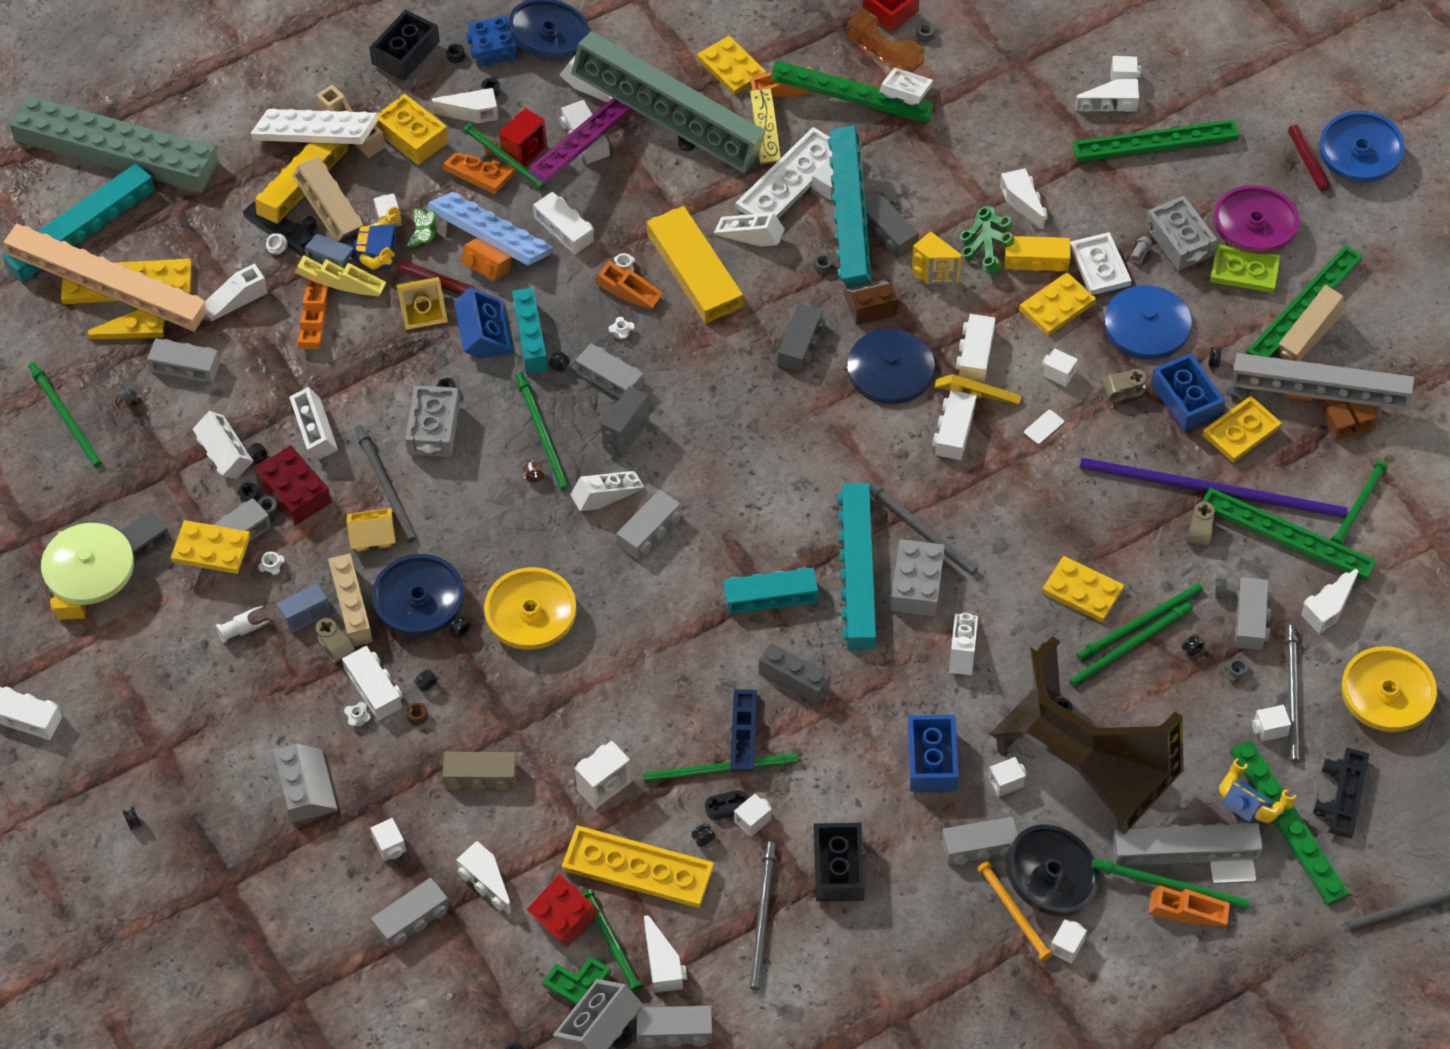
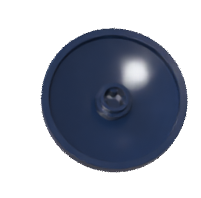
(547, 28)
(890, 366)
(418, 595)

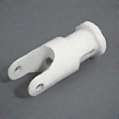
(238, 625)

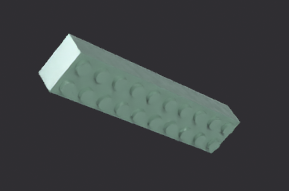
(668, 102)
(114, 143)

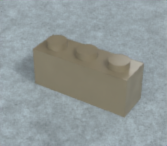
(479, 770)

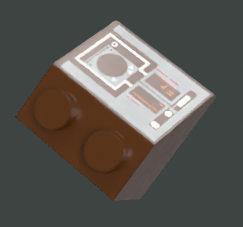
(871, 301)

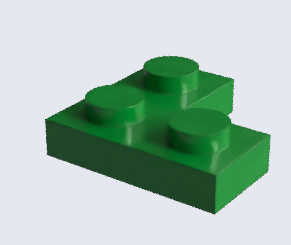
(572, 986)

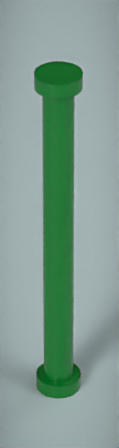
(468, 129)
(1380, 467)
(634, 984)

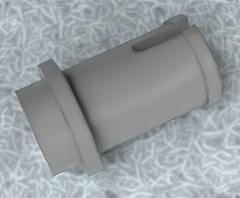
(1143, 245)

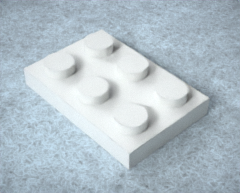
(905, 86)
(1100, 263)

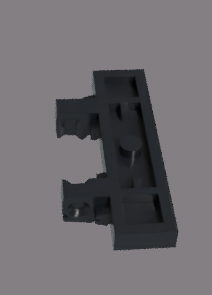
(296, 235)
(1350, 776)

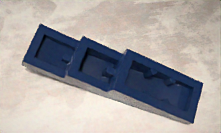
(743, 730)

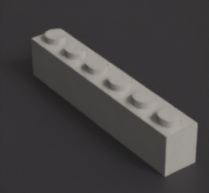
(1187, 844)

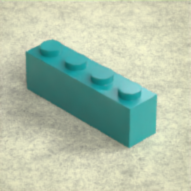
(529, 330)
(770, 590)

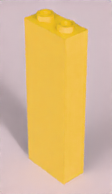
(694, 264)

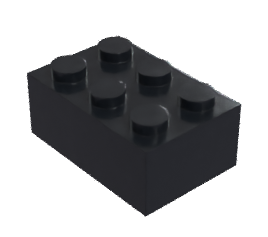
(404, 44)
(838, 862)

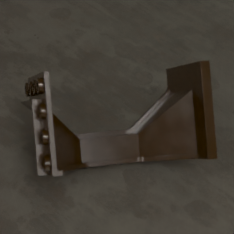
(1121, 764)

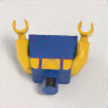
(377, 241)
(1249, 802)

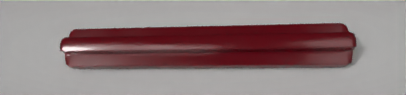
(1308, 157)
(423, 274)

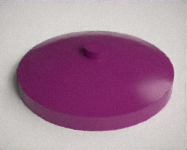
(1256, 219)

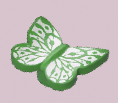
(425, 227)

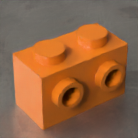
(486, 259)

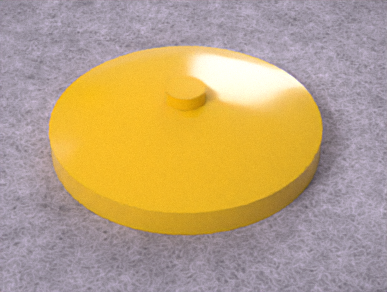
(530, 608)
(1388, 689)

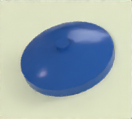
(1361, 146)
(1147, 322)

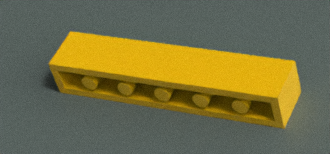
(284, 191)

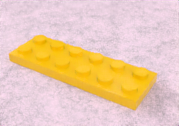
(171, 272)
(638, 866)

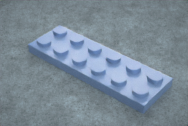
(490, 228)

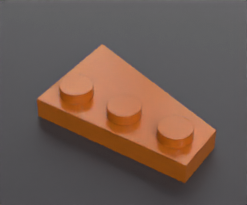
(480, 173)

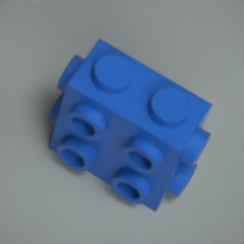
(491, 41)

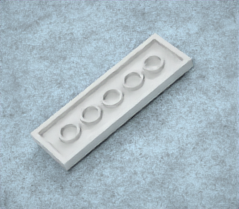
(314, 126)
(788, 177)

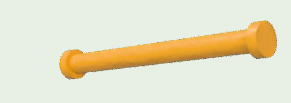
(1044, 953)

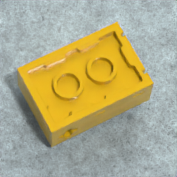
(412, 129)

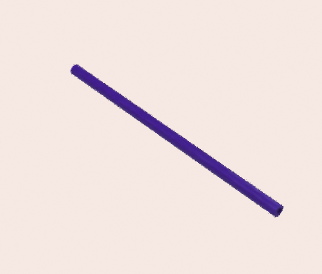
(1202, 485)

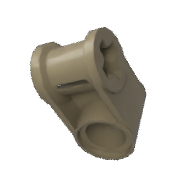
(1122, 386)
(1201, 526)
(333, 640)

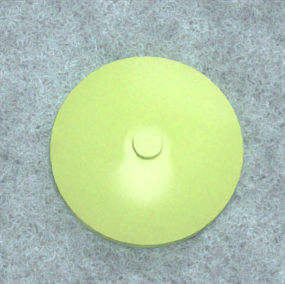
(87, 563)

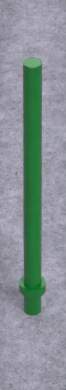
(39, 376)
(524, 387)
(1176, 614)
(1093, 648)
(779, 760)
(1176, 885)

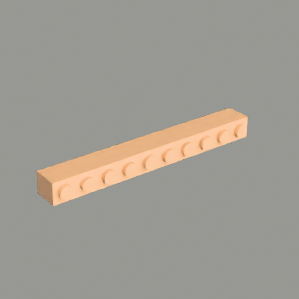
(105, 277)

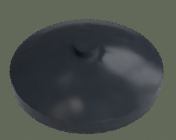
(1052, 870)

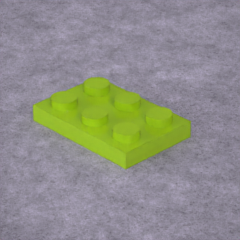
(1245, 269)

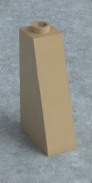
(1312, 324)

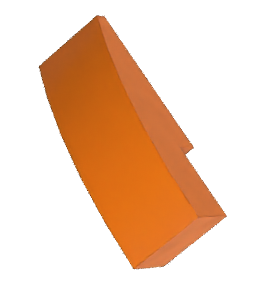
(777, 89)
(628, 286)
(1188, 907)

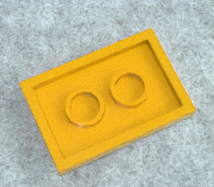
(730, 65)
(1057, 304)
(1241, 429)
(210, 547)
(1082, 589)

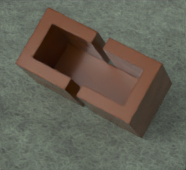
(1343, 416)

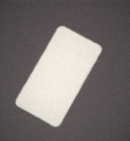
(1044, 426)
(1233, 871)

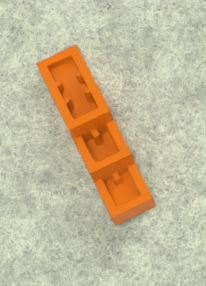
(313, 315)

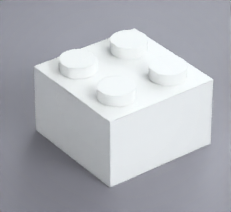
(603, 774)

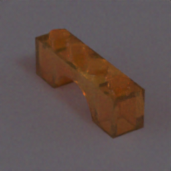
(900, 54)

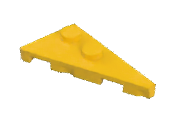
(132, 325)
(965, 385)

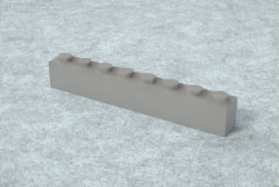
(1323, 381)

